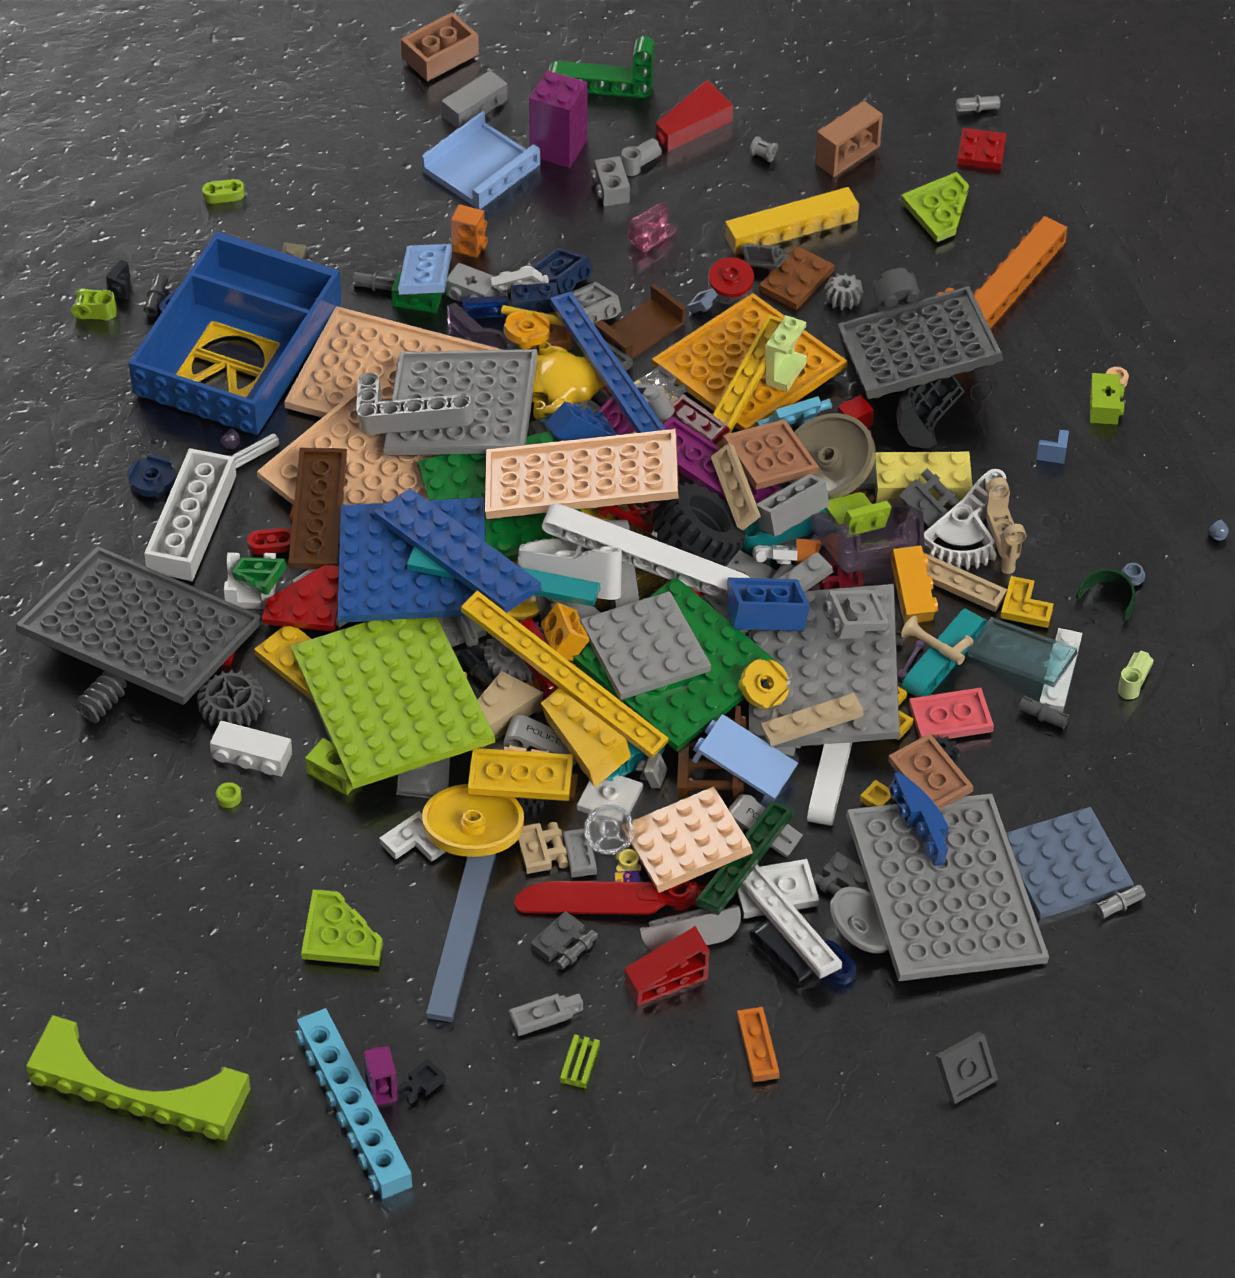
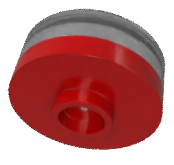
(731, 280)

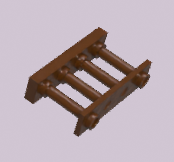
(685, 765)

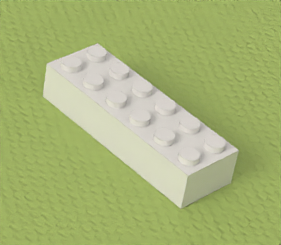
(190, 514)

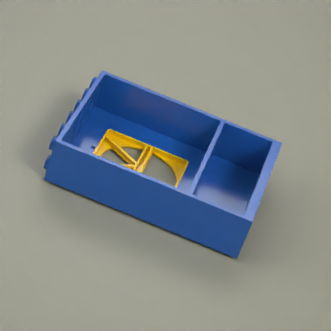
(241, 293)

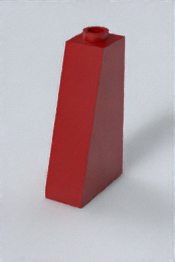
(693, 117)

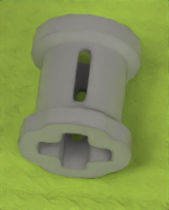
(763, 149)

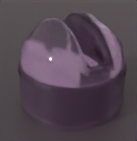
(230, 439)

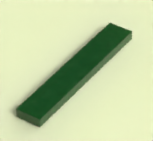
(732, 875)

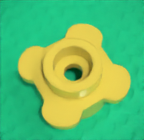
(628, 856)

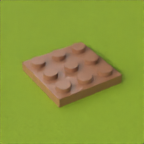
(771, 454)

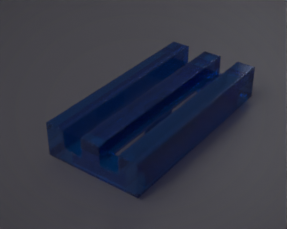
(484, 306)

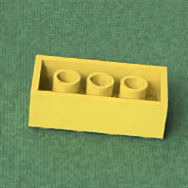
(899, 469)

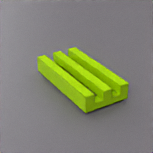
(584, 1043)

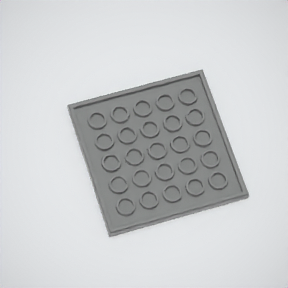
(499, 393)

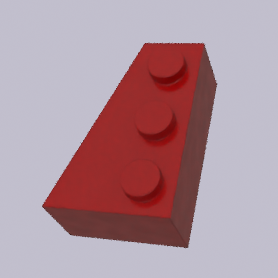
(668, 968)

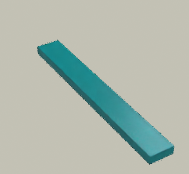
(552, 585)

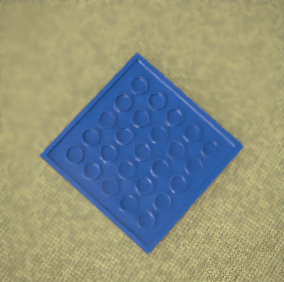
(375, 571)

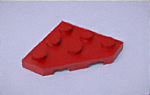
(307, 602)

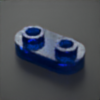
(848, 965)

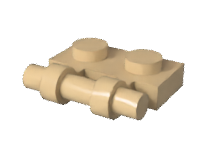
(534, 848)

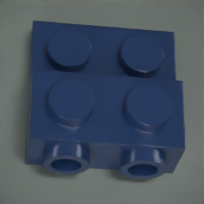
(564, 268)

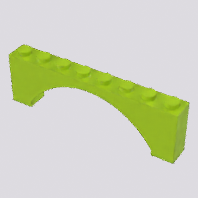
(202, 1108)

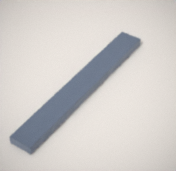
(460, 938)

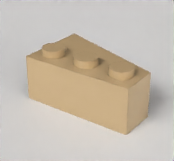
(506, 699)

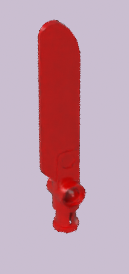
(604, 897)

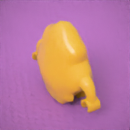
(562, 378)

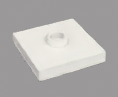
(620, 792)

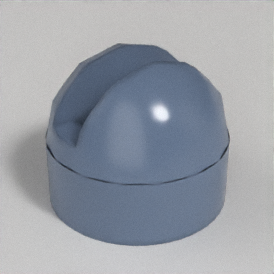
(1218, 530)

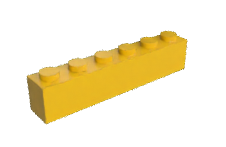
(792, 220)

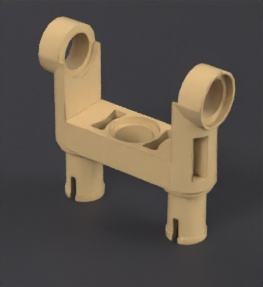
(998, 517)

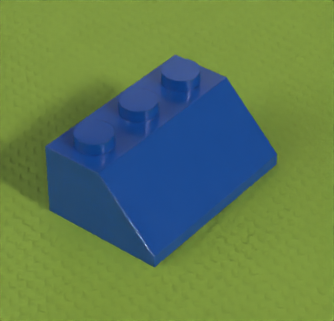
(766, 604)

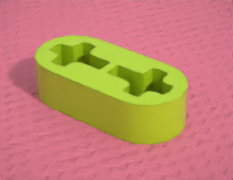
(223, 191)

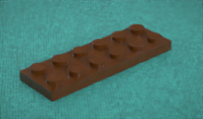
(317, 507)

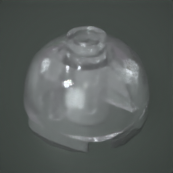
(608, 829)

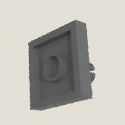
(966, 1067)

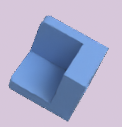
(1053, 451)

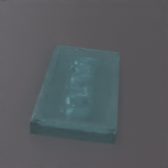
(1022, 652)

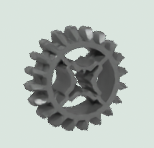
(230, 699)

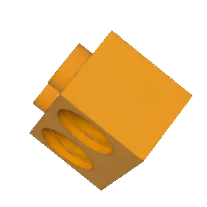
(564, 631)

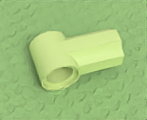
(1134, 675)

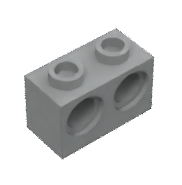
(611, 181)

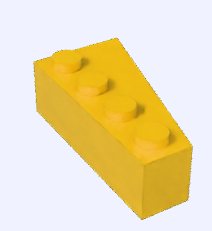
(587, 737)

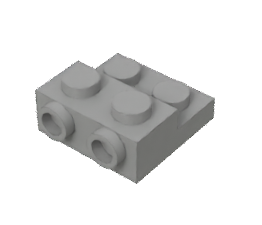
(598, 302)
(854, 613)

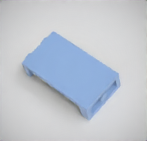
(746, 757)

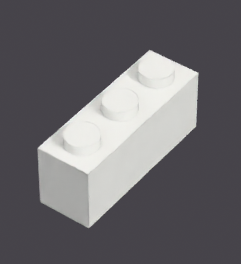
(251, 748)

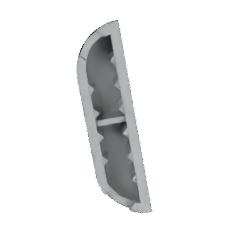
(710, 926)

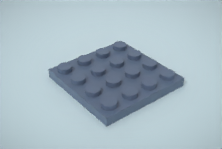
(1067, 863)

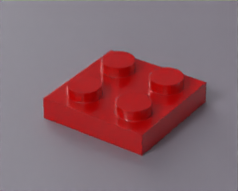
(981, 148)

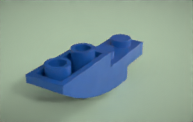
(921, 811)

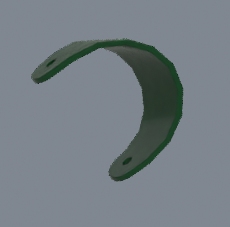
(1109, 575)

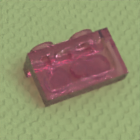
(651, 227)

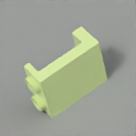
(781, 361)

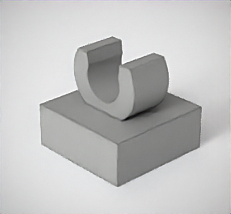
(653, 770)

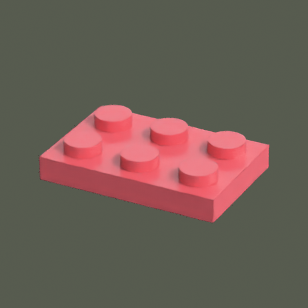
(951, 714)

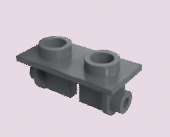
(770, 257)

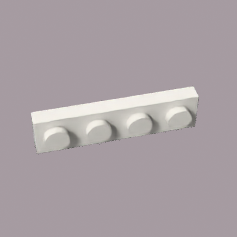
(1057, 695)

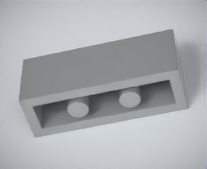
(478, 96)
(793, 505)

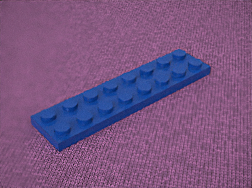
(457, 550)

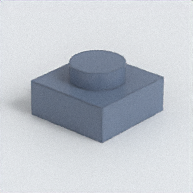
(702, 301)

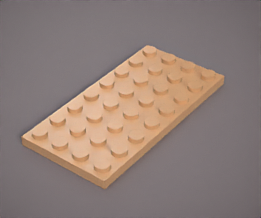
(581, 473)

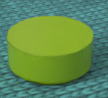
(228, 795)

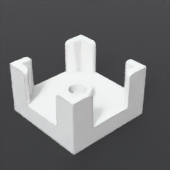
(242, 594)

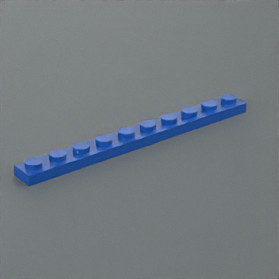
(605, 364)

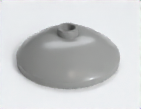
(858, 920)

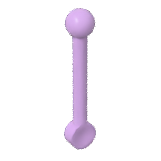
(902, 673)

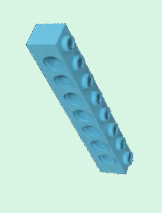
(388, 1179)

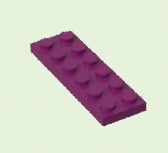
(695, 461)

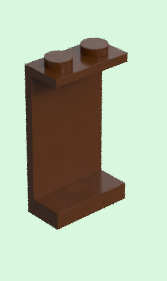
(644, 324)

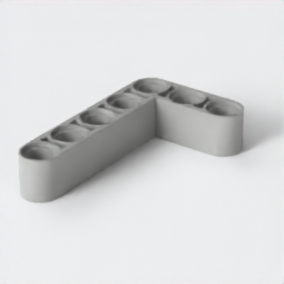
(407, 414)

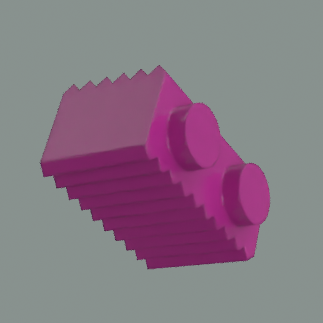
(380, 1075)

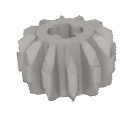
(843, 291)

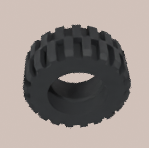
(699, 524)

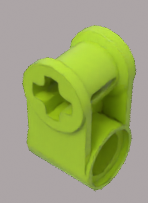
(96, 304)

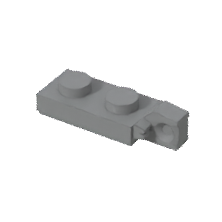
(544, 1012)

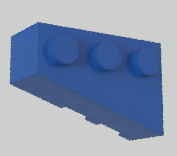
(575, 424)

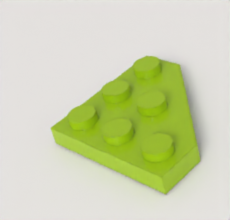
(938, 205)
(338, 932)

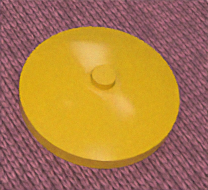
(472, 823)

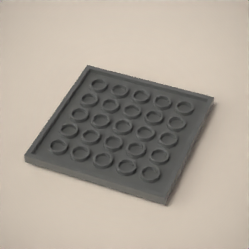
(919, 342)

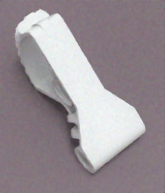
(967, 531)
(570, 560)

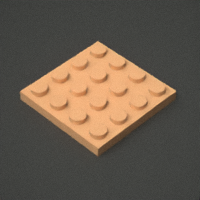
(688, 839)

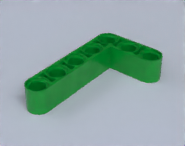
(616, 80)

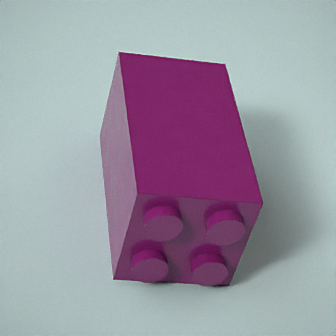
(558, 118)

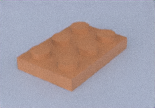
(932, 771)

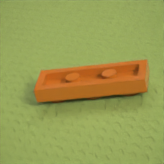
(758, 1044)

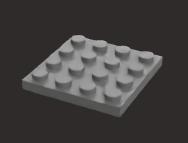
(645, 645)

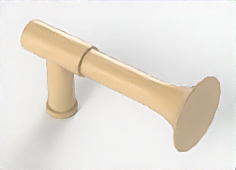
(912, 628)

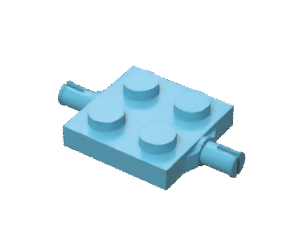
(798, 413)

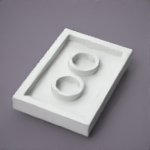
(792, 879)

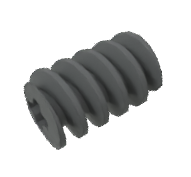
(100, 696)

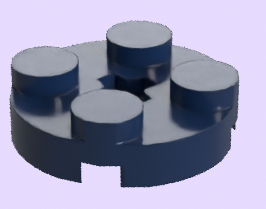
(151, 487)

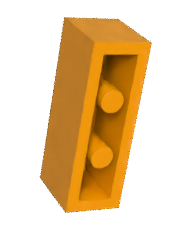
(913, 583)

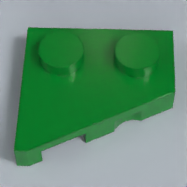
(259, 572)

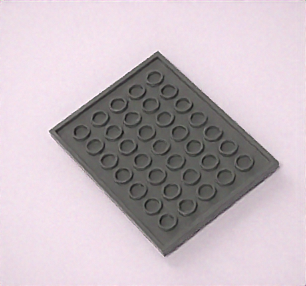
(139, 624)

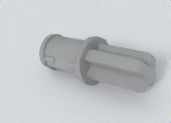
(978, 103)
(1119, 901)

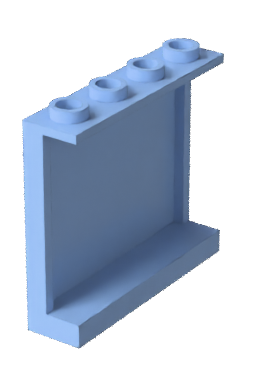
(479, 162)

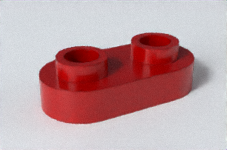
(269, 541)

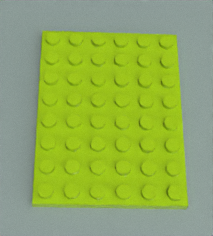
(391, 697)

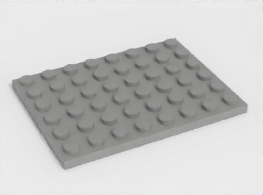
(831, 667)
(953, 914)

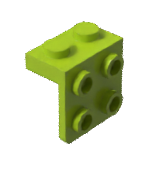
(859, 513)

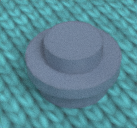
(1134, 572)

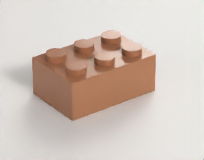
(439, 46)
(848, 138)

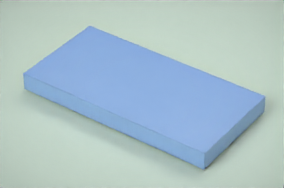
(425, 269)

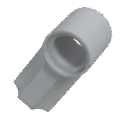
(635, 157)

